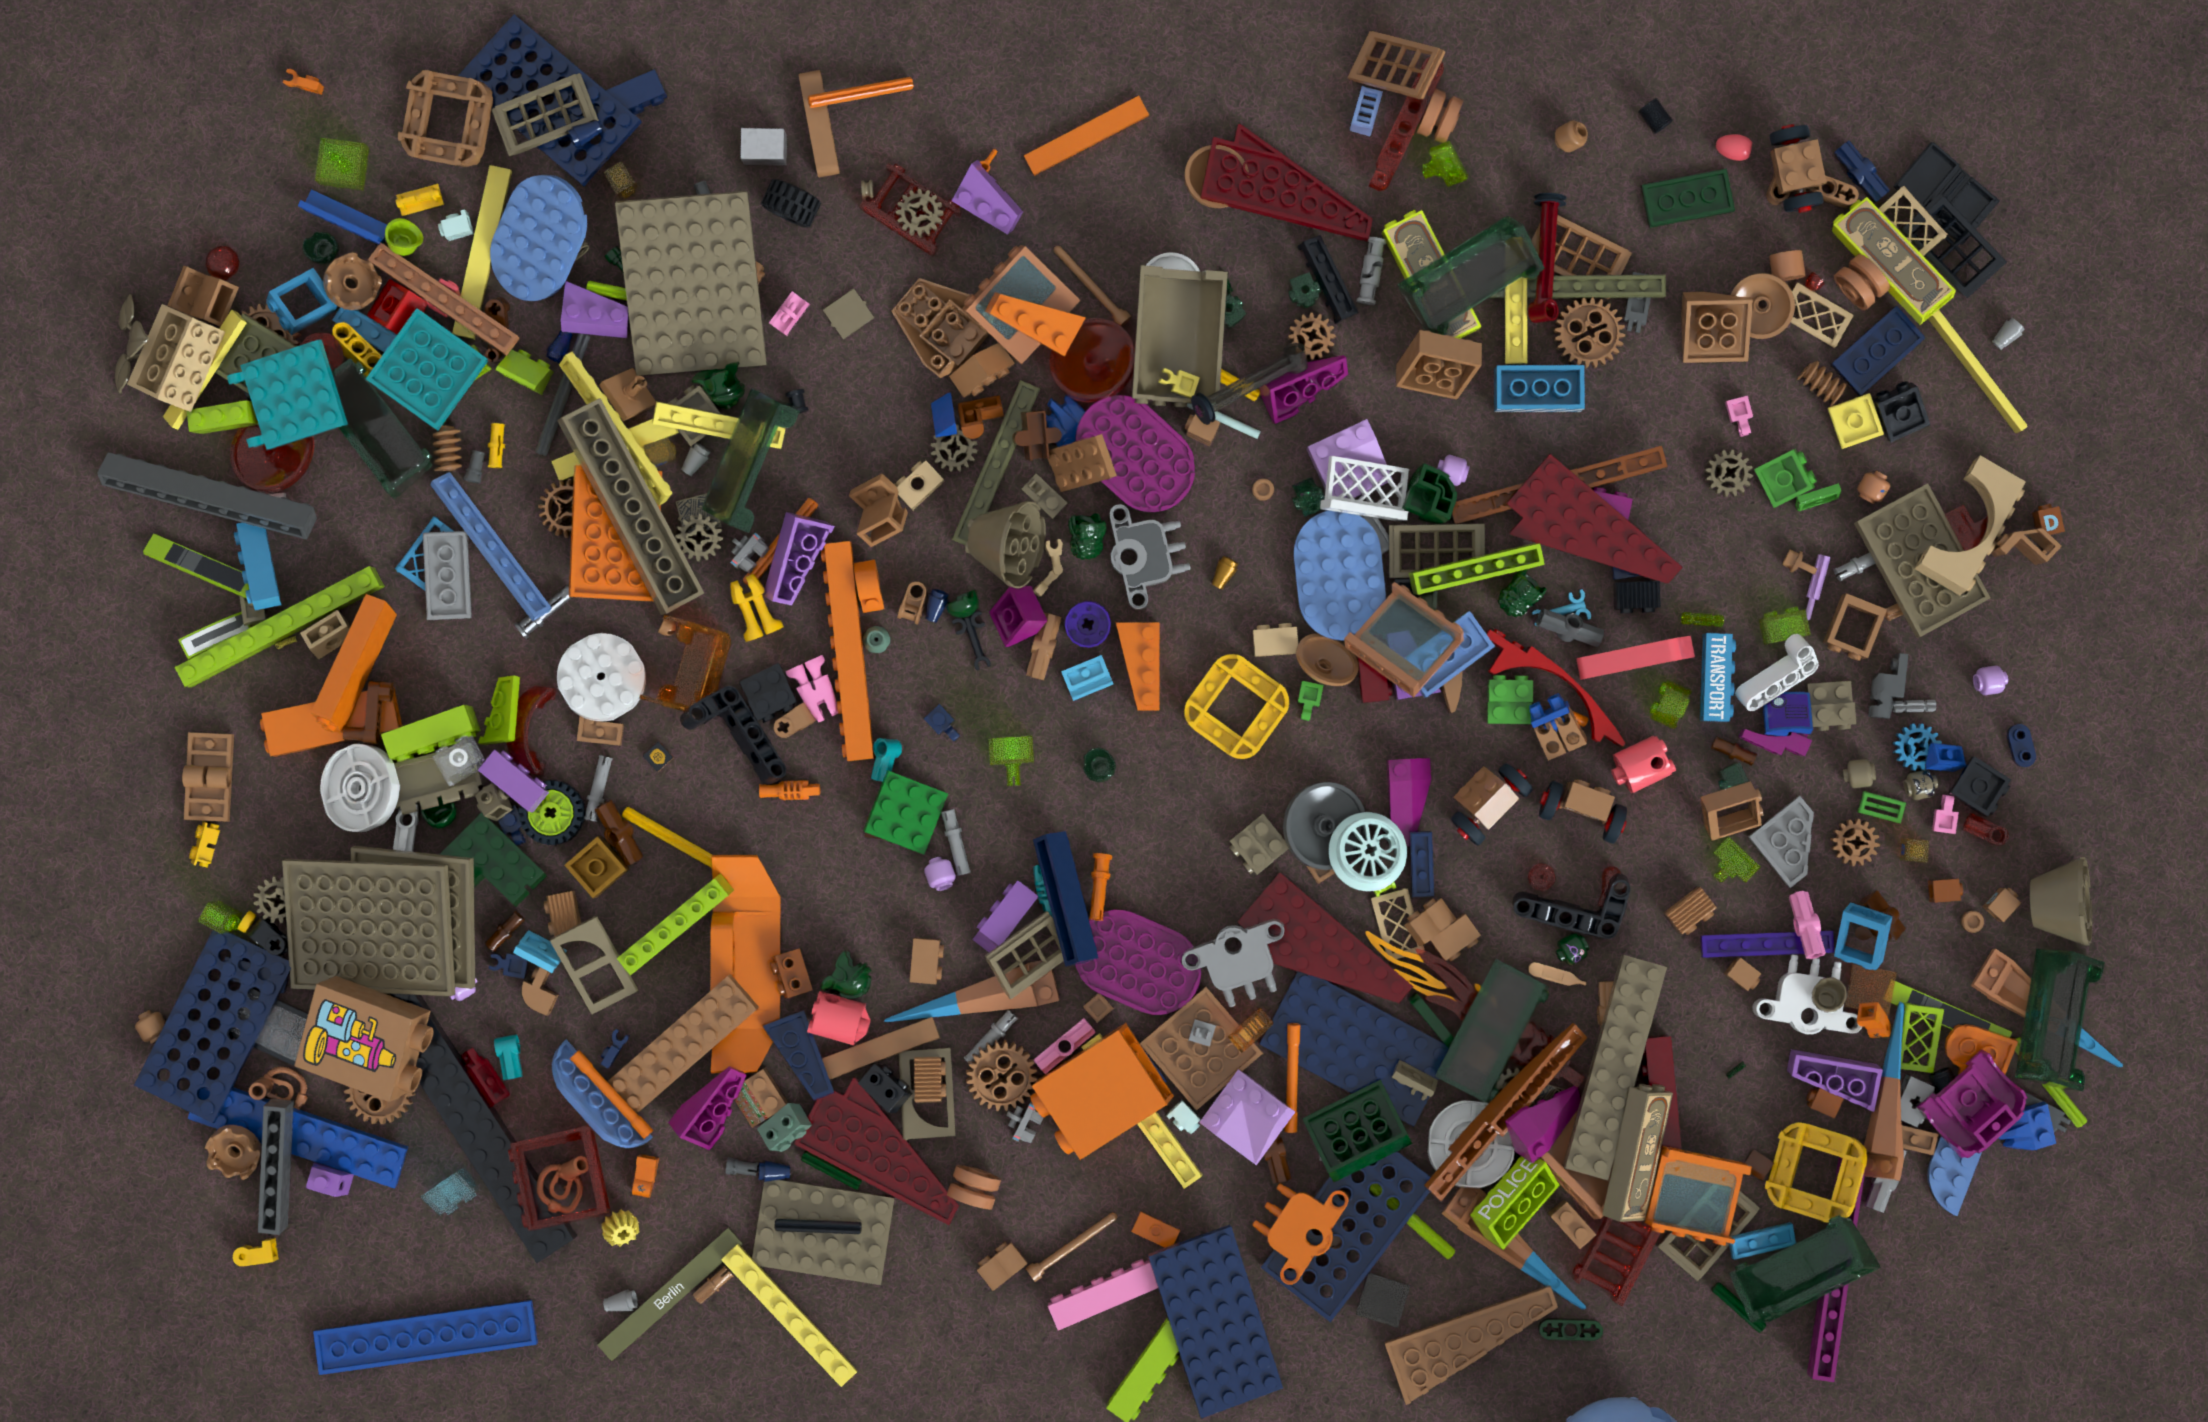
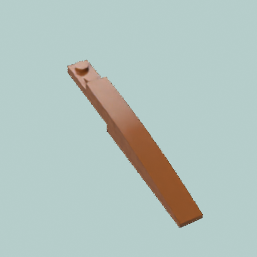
(1592, 475)
(1491, 1121)

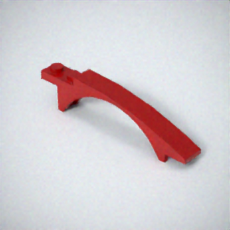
(1513, 656)

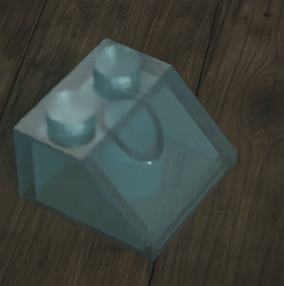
(451, 1191)

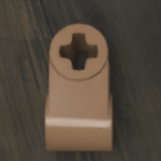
(913, 604)
(797, 718)

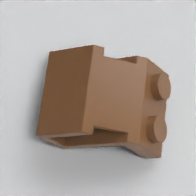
(203, 296)
(881, 509)
(2004, 544)

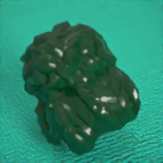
(1086, 535)
(1520, 594)

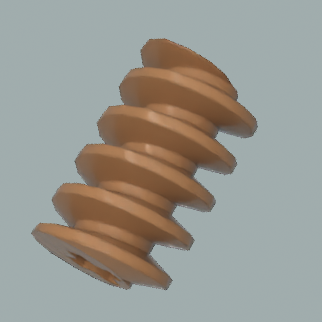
(1822, 382)
(446, 449)

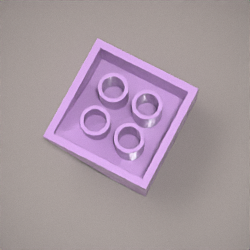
(1352, 443)
(1247, 1117)

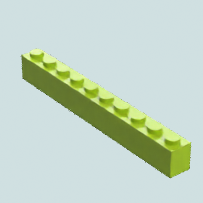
(279, 627)

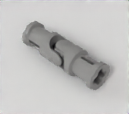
(1371, 267)

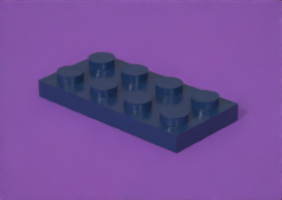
(1878, 351)

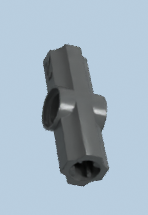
(1570, 627)

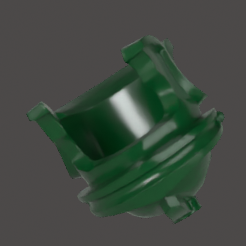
(721, 385)
(848, 979)

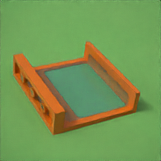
(1695, 1195)

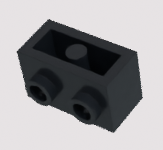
(885, 1087)

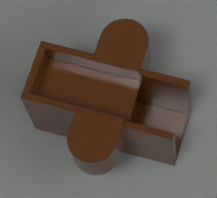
(1035, 435)
(1877, 902)

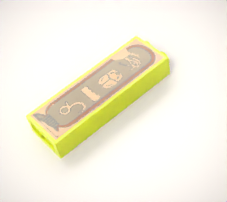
(1415, 248)
(1910, 276)

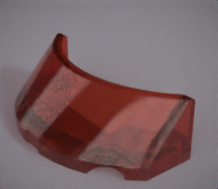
(519, 749)

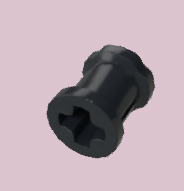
(797, 400)

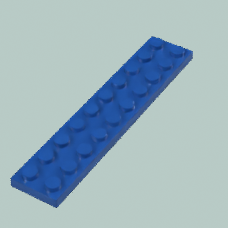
(318, 1139)
(425, 1337)

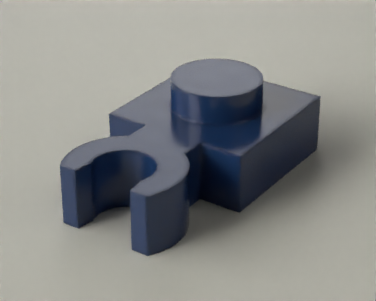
(513, 965)

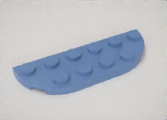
(591, 1102)
(1950, 1176)

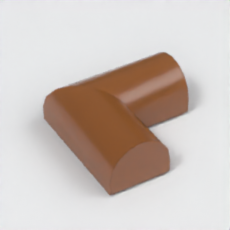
(974, 411)

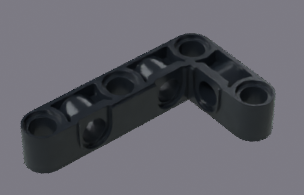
(741, 723)
(1581, 919)

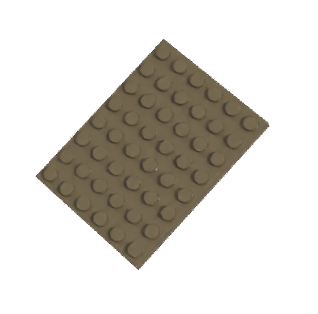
(691, 282)
(370, 925)

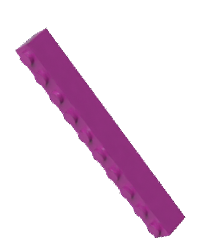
(1829, 1320)

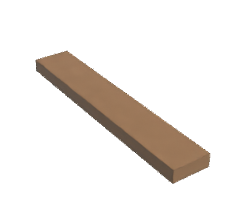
(881, 1048)

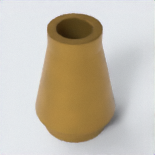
(1225, 570)

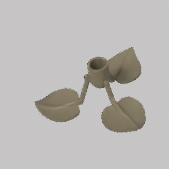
(137, 339)

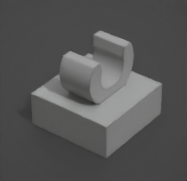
(1202, 1032)

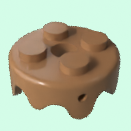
(361, 272)
(225, 1159)

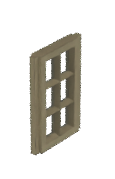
(1016, 940)

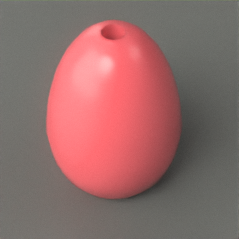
(1734, 147)

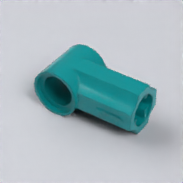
(886, 752)
(508, 1052)

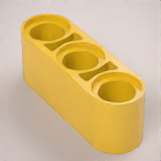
(353, 341)

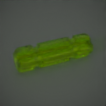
(1702, 619)

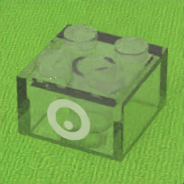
(459, 760)

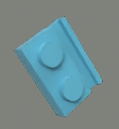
(1087, 677)
(538, 951)

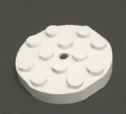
(607, 697)
(341, 782)
(1449, 1126)

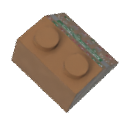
(760, 1097)

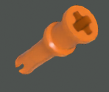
(1100, 876)

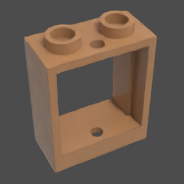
(1860, 605)
(1734, 822)

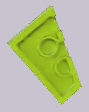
(502, 721)

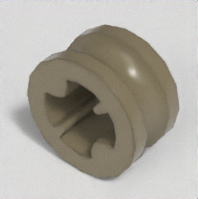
(867, 189)

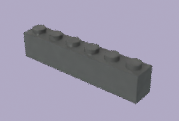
(275, 1166)

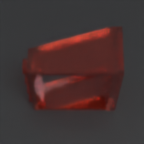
(521, 1177)

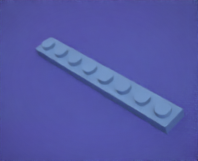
(491, 546)

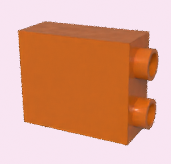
(1100, 1092)

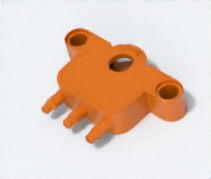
(1294, 1221)

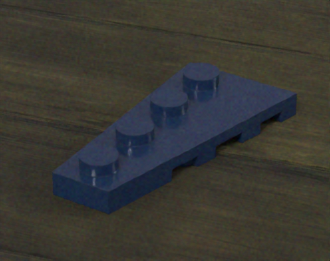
(801, 1053)

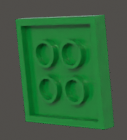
(905, 812)

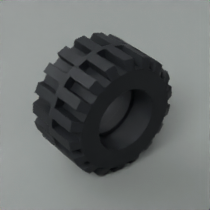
(790, 203)

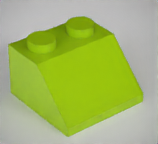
(526, 371)

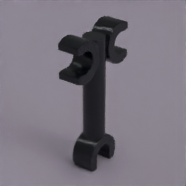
(969, 624)

